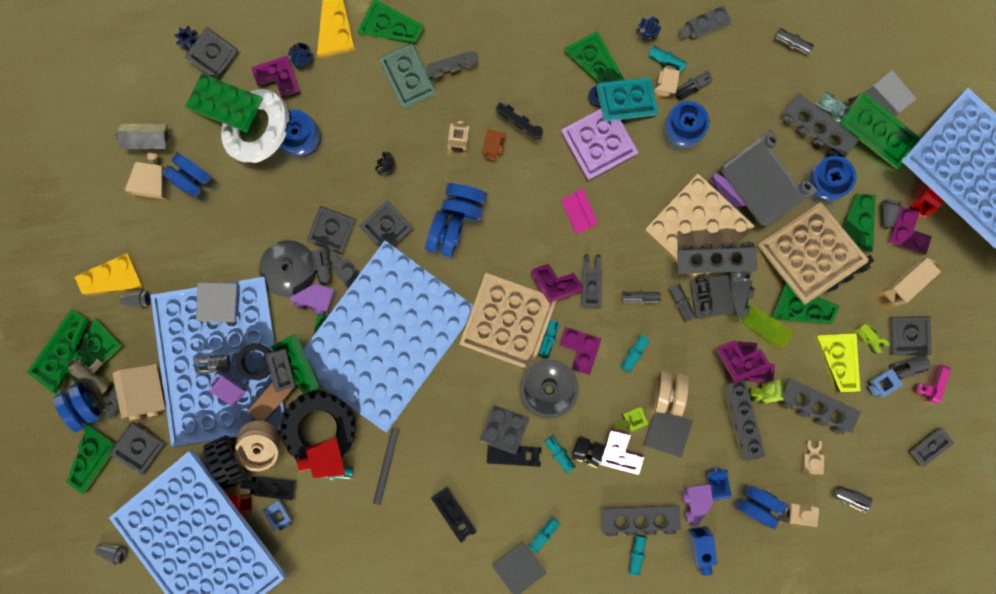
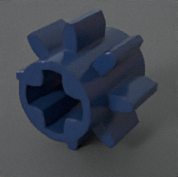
(649, 27)
(183, 33)
(300, 54)

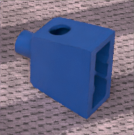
(703, 549)

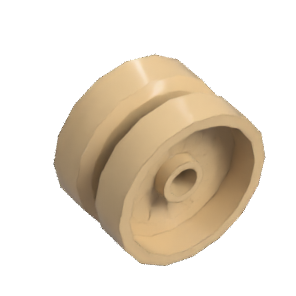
(671, 393)
(257, 445)

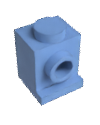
(891, 383)
(271, 512)

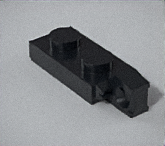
(270, 487)

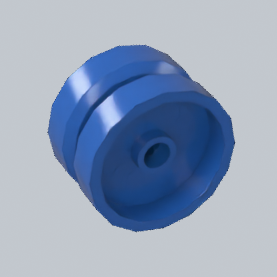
(690, 113)
(307, 137)
(837, 168)
(186, 175)
(464, 201)
(443, 233)
(77, 407)
(763, 505)

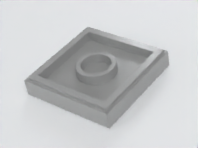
(891, 93)
(216, 302)

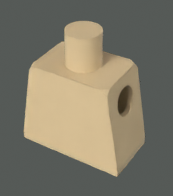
(147, 178)
(801, 514)

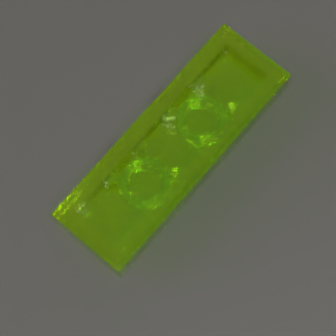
(767, 327)

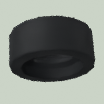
(241, 361)

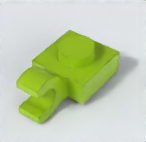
(868, 334)
(770, 392)
(632, 419)

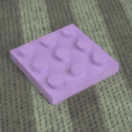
(598, 144)

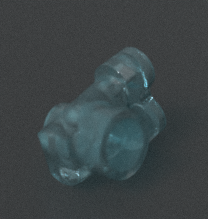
(832, 106)

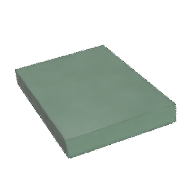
(407, 76)

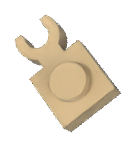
(813, 462)

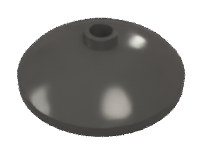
(300, 271)
(551, 374)

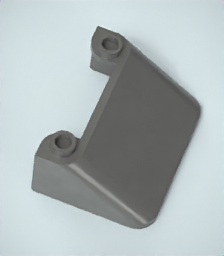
(764, 181)

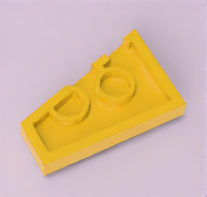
(334, 28)
(111, 276)

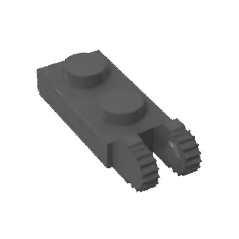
(451, 64)
(592, 283)

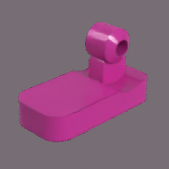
(937, 389)

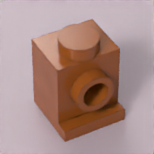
(493, 144)

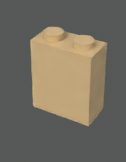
(912, 281)
(138, 392)

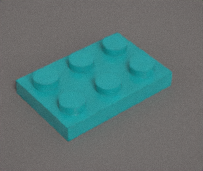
(627, 99)

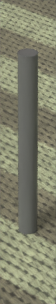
(386, 466)

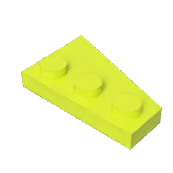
(842, 358)

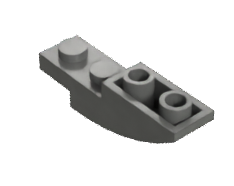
(741, 291)

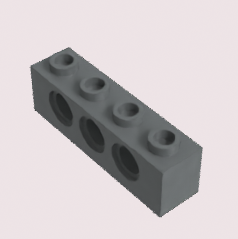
(830, 127)
(686, 264)
(847, 415)
(744, 421)
(671, 514)

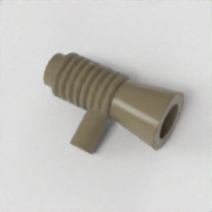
(87, 375)

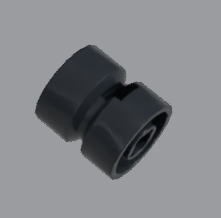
(581, 449)

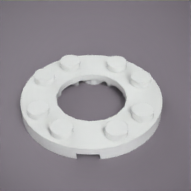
(270, 140)

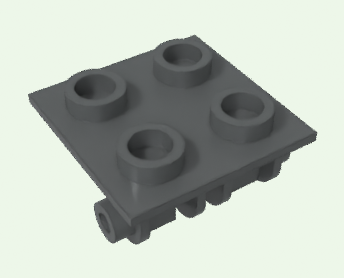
(712, 296)

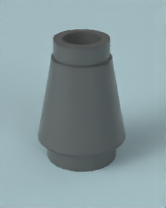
(891, 211)
(136, 299)
(111, 553)

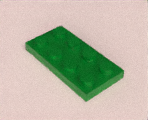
(224, 102)
(879, 130)

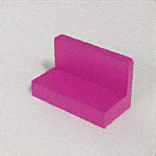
(579, 211)

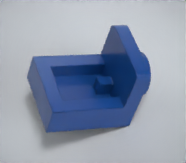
(719, 484)

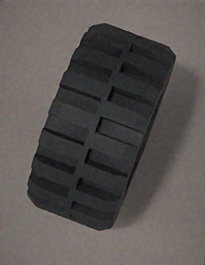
(312, 402)

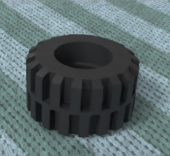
(223, 463)

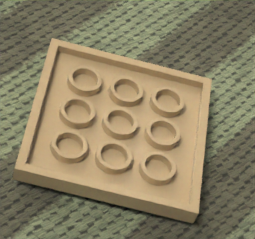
(698, 218)
(812, 253)
(507, 321)

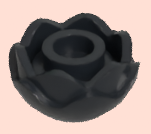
(385, 163)

